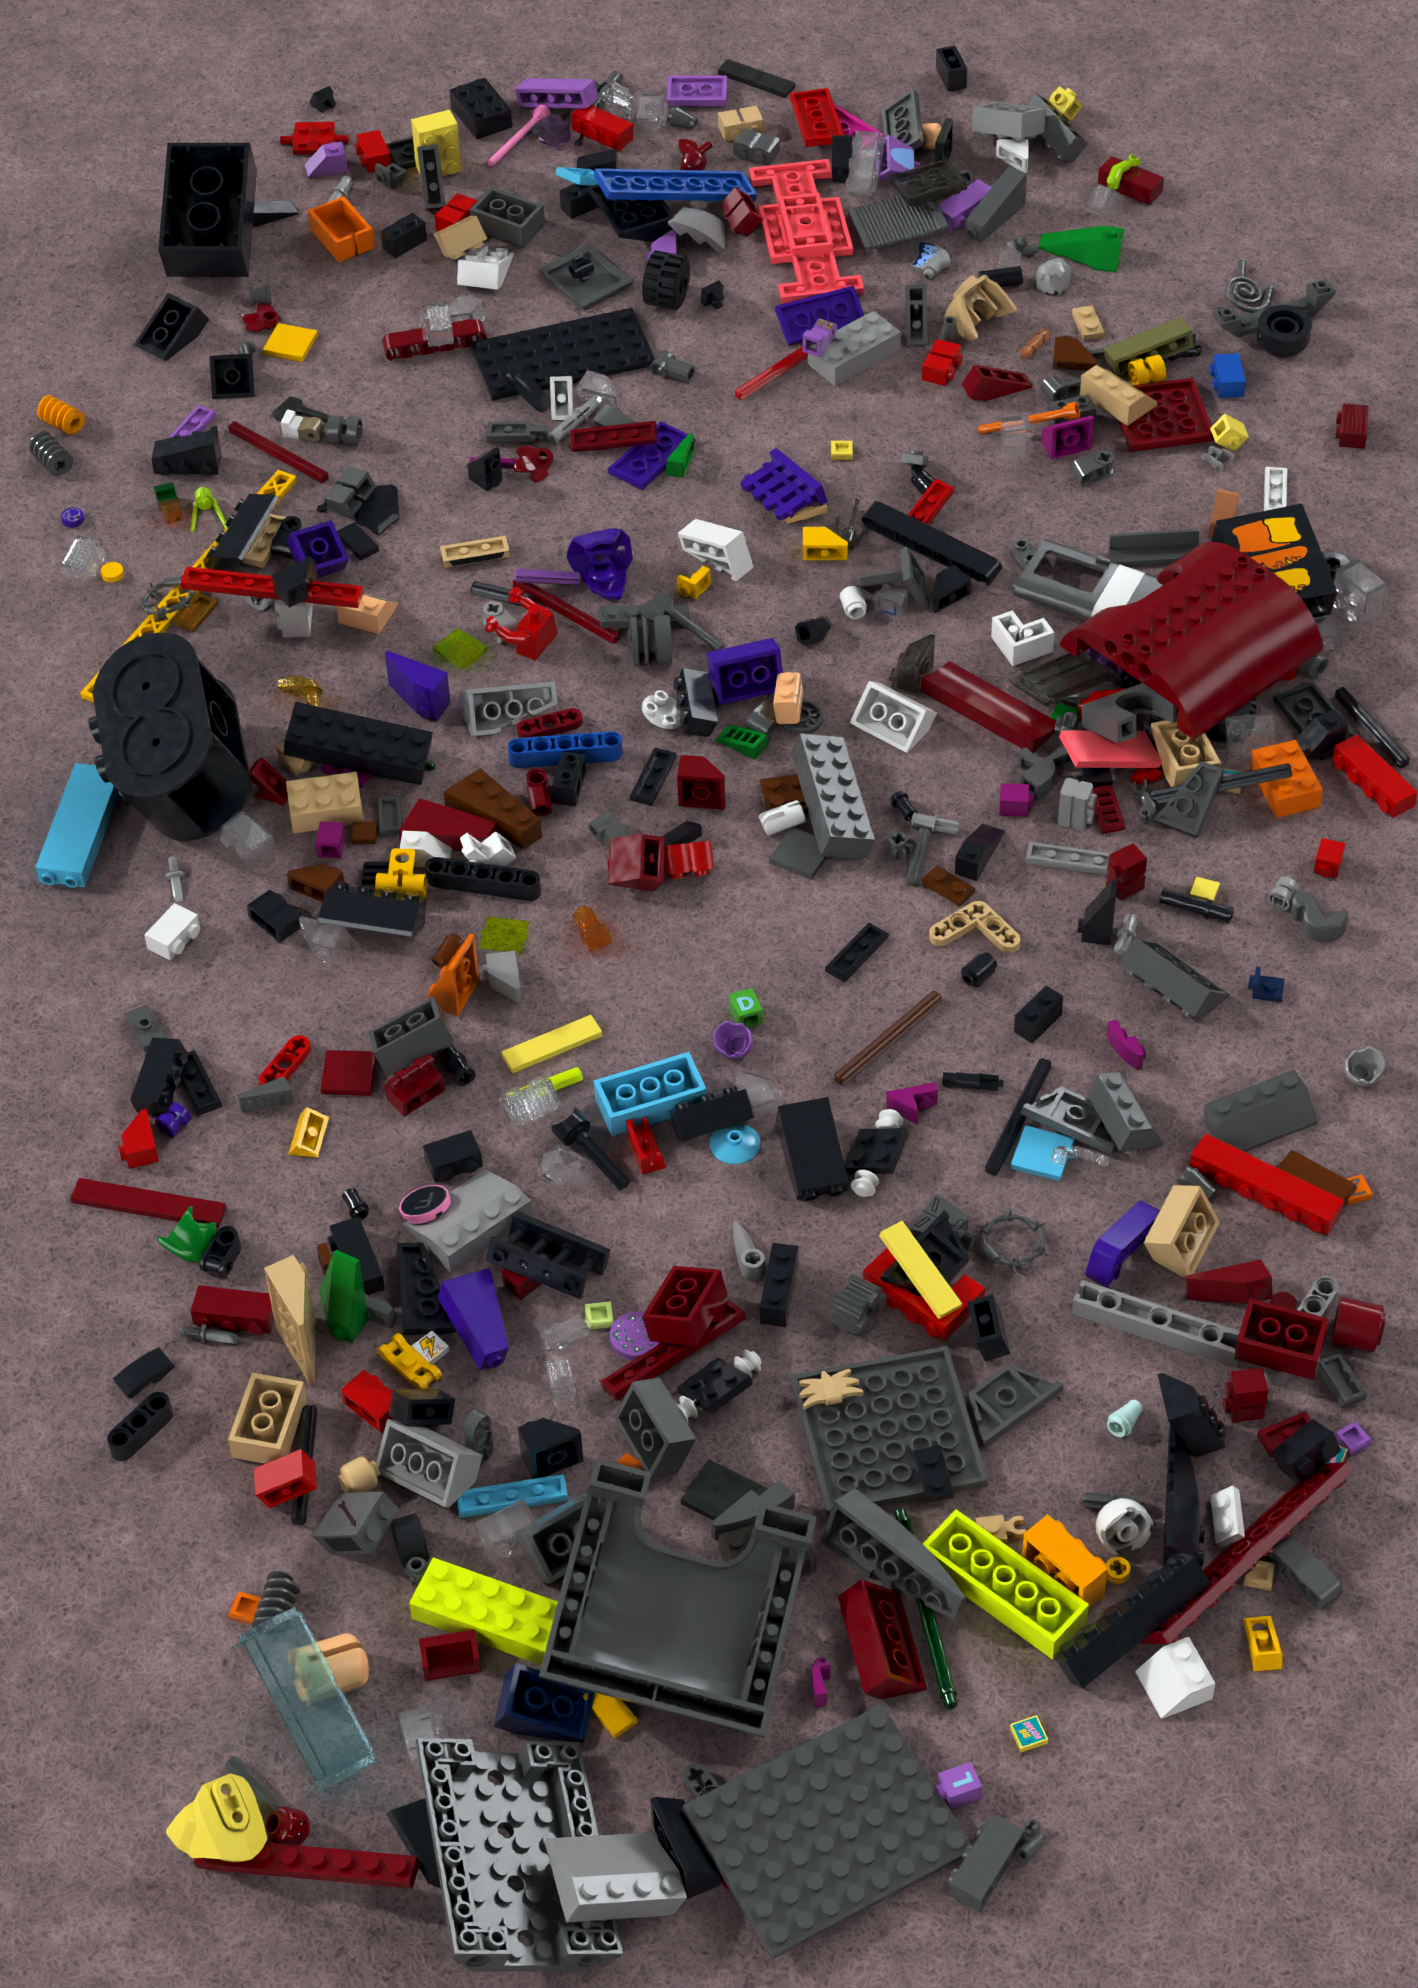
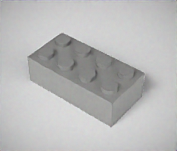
(856, 348)

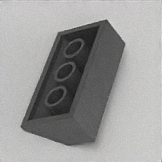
(1172, 978)
(1261, 1112)

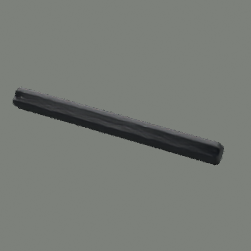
(1233, 781)
(1017, 1119)

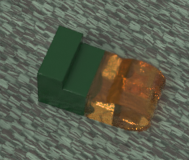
(168, 503)

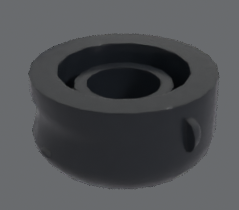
(1284, 330)

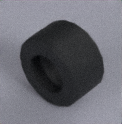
(409, 1538)

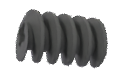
(50, 453)
(277, 1596)

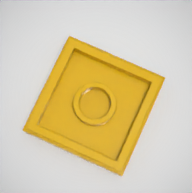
(290, 342)

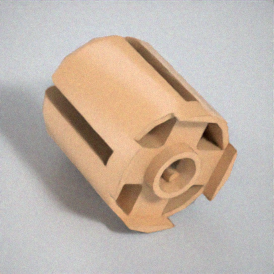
(347, 1661)

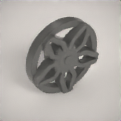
(806, 718)

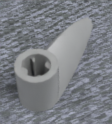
(749, 1258)

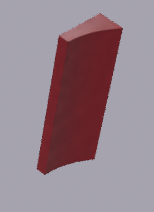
(988, 706)

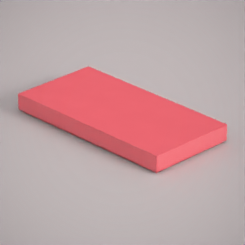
(1095, 751)

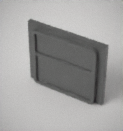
(604, 281)

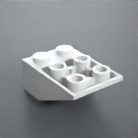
(484, 267)

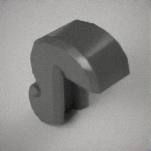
(1314, 923)

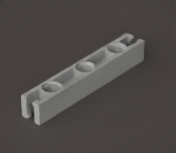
(1142, 1317)

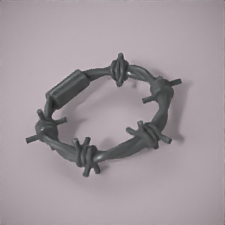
(161, 612)
(1007, 1217)

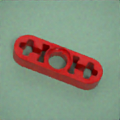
(287, 1054)

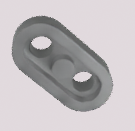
(1022, 552)

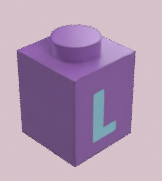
(959, 1786)

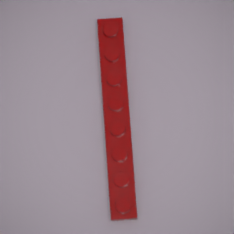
(262, 587)

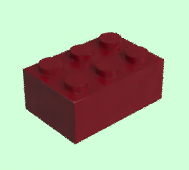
(685, 1305)
(1281, 1338)

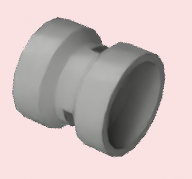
(1283, 893)

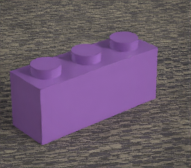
(960, 206)

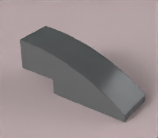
(746, 1508)

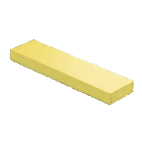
(551, 1044)
(920, 1270)

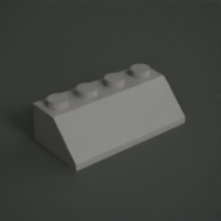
(427, 1462)

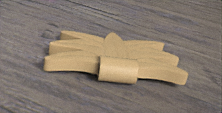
(829, 1389)

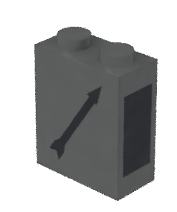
(356, 1522)

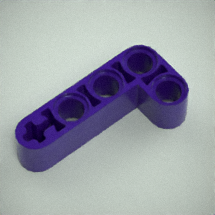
(1120, 1243)

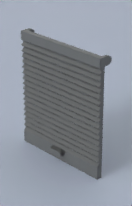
(895, 221)

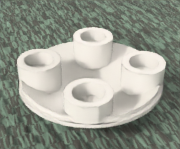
(662, 710)

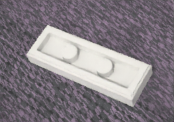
(1275, 488)

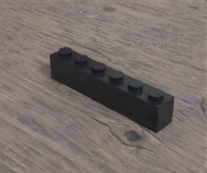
(1131, 1619)

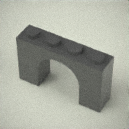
(1115, 714)

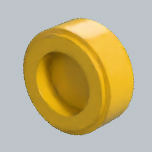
(112, 572)

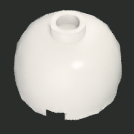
(1125, 1520)

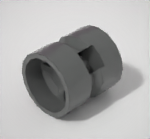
(337, 428)

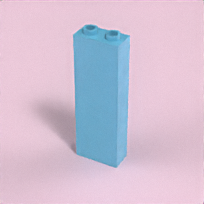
(77, 829)

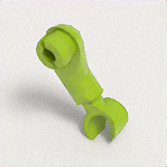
(1117, 170)

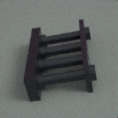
(552, 1240)

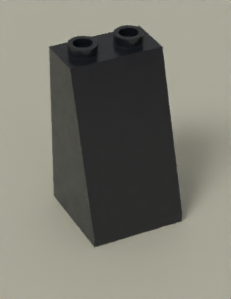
(811, 1149)

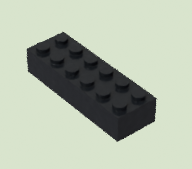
(358, 743)

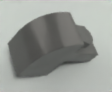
(1037, 773)

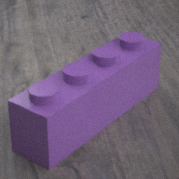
(556, 93)

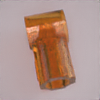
(591, 930)

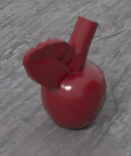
(693, 156)

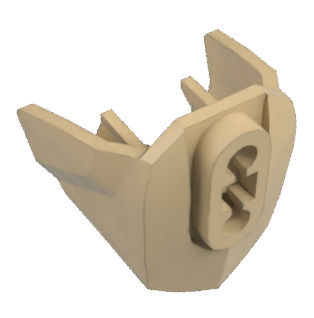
(981, 296)

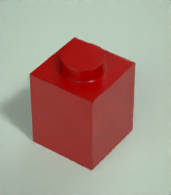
(1329, 858)

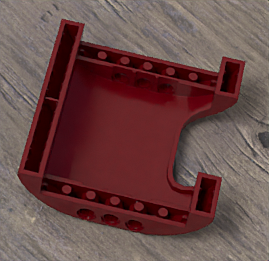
(1207, 635)

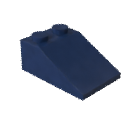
(542, 1707)

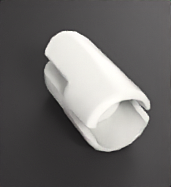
(782, 817)

